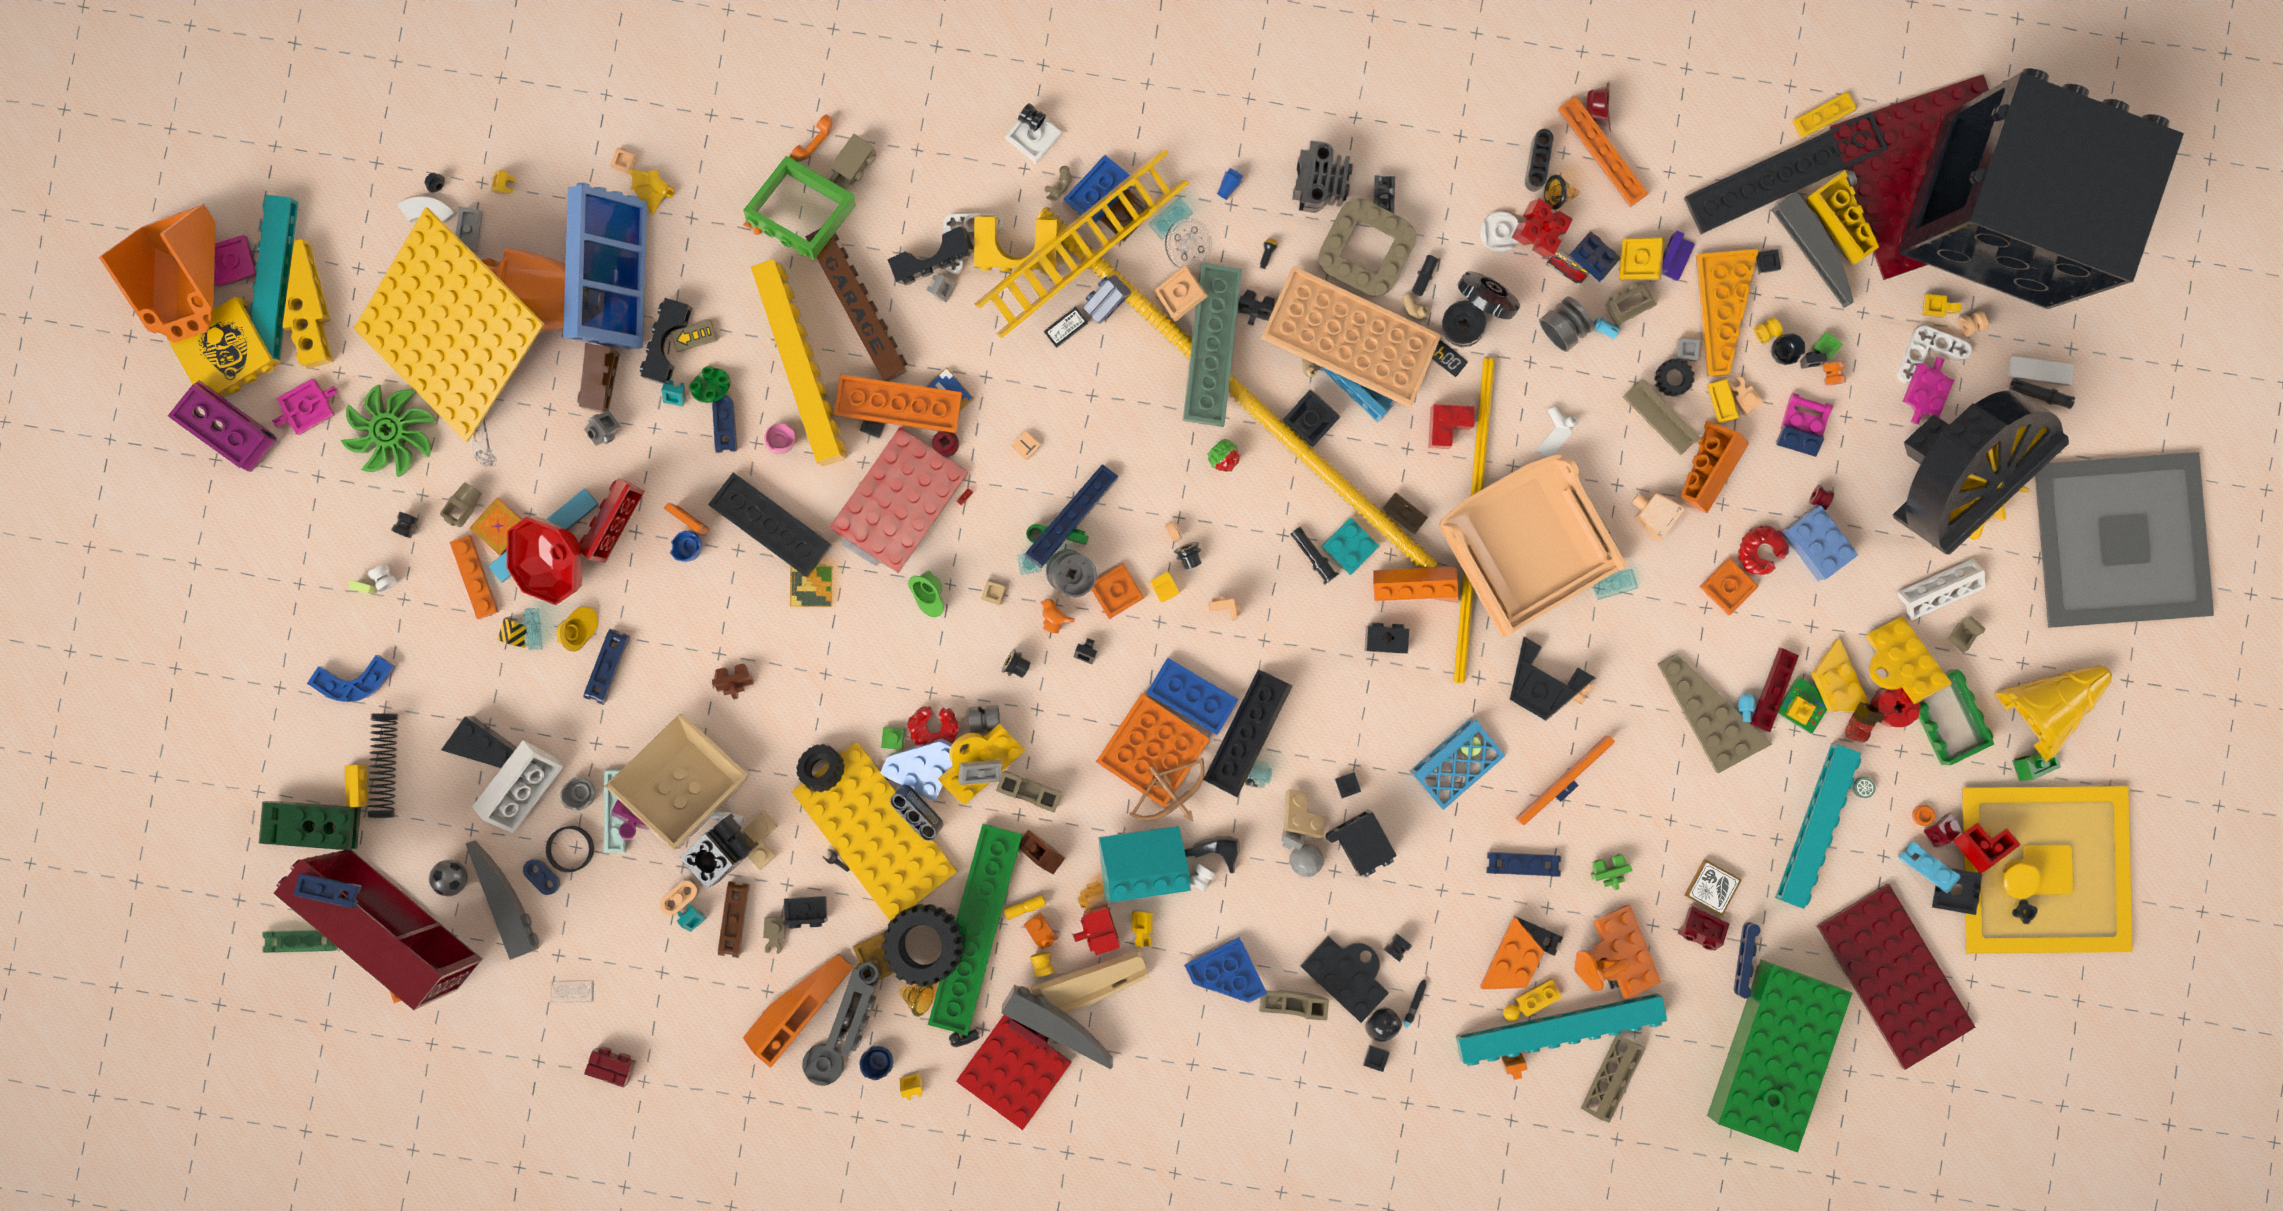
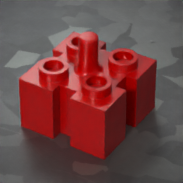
(1542, 228)
(1099, 930)

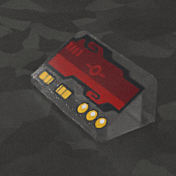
(1567, 266)

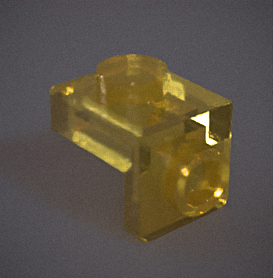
(1093, 889)

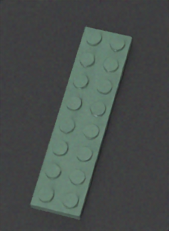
(1212, 346)

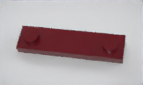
(1774, 689)

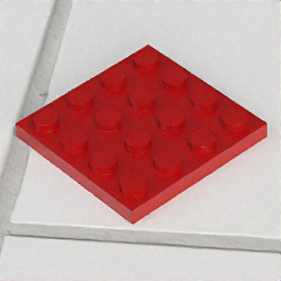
(1013, 1073)

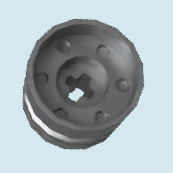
(1567, 324)
(1080, 578)

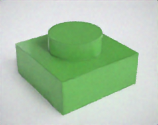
(1827, 344)
(892, 738)

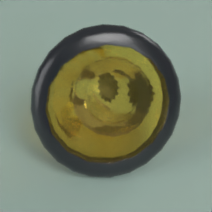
(1559, 191)

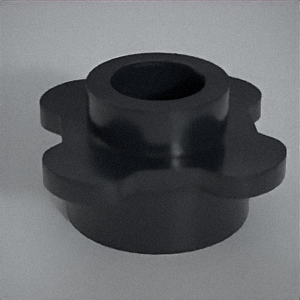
(2030, 914)

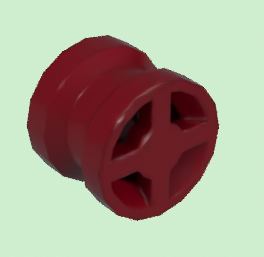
(1821, 497)

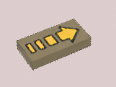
(694, 336)

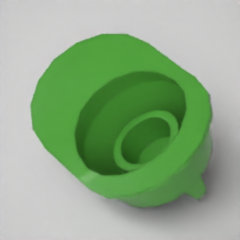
(927, 593)

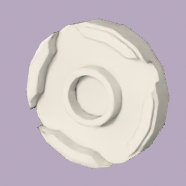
(1498, 230)

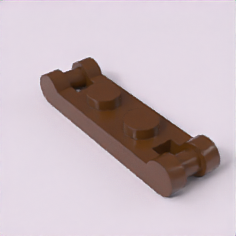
(733, 919)

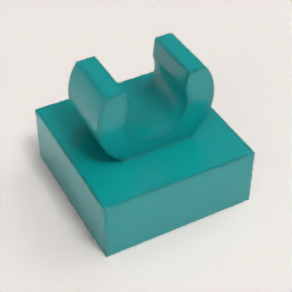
(673, 394)
(691, 918)

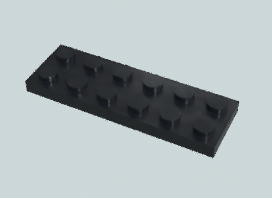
(770, 525)
(1247, 732)

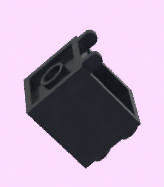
(1363, 843)

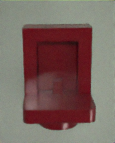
(1944, 831)

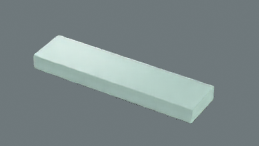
(612, 841)

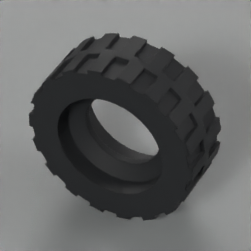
(810, 758)

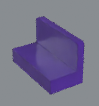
(1676, 255)

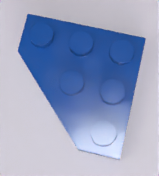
(1227, 972)

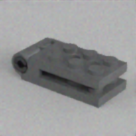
(862, 982)

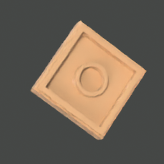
(1180, 293)

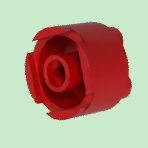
(1906, 710)

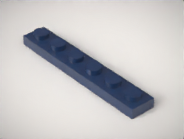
(1071, 516)

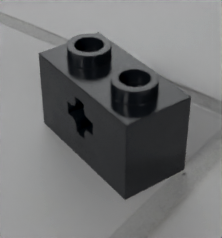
(1375, 643)

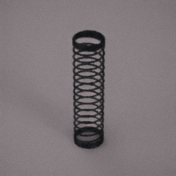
(383, 717)

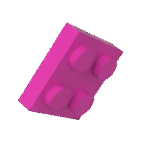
(233, 261)

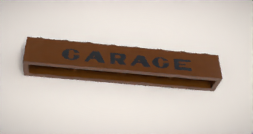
(859, 309)

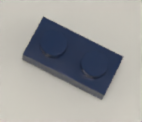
(1800, 440)

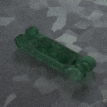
(295, 941)

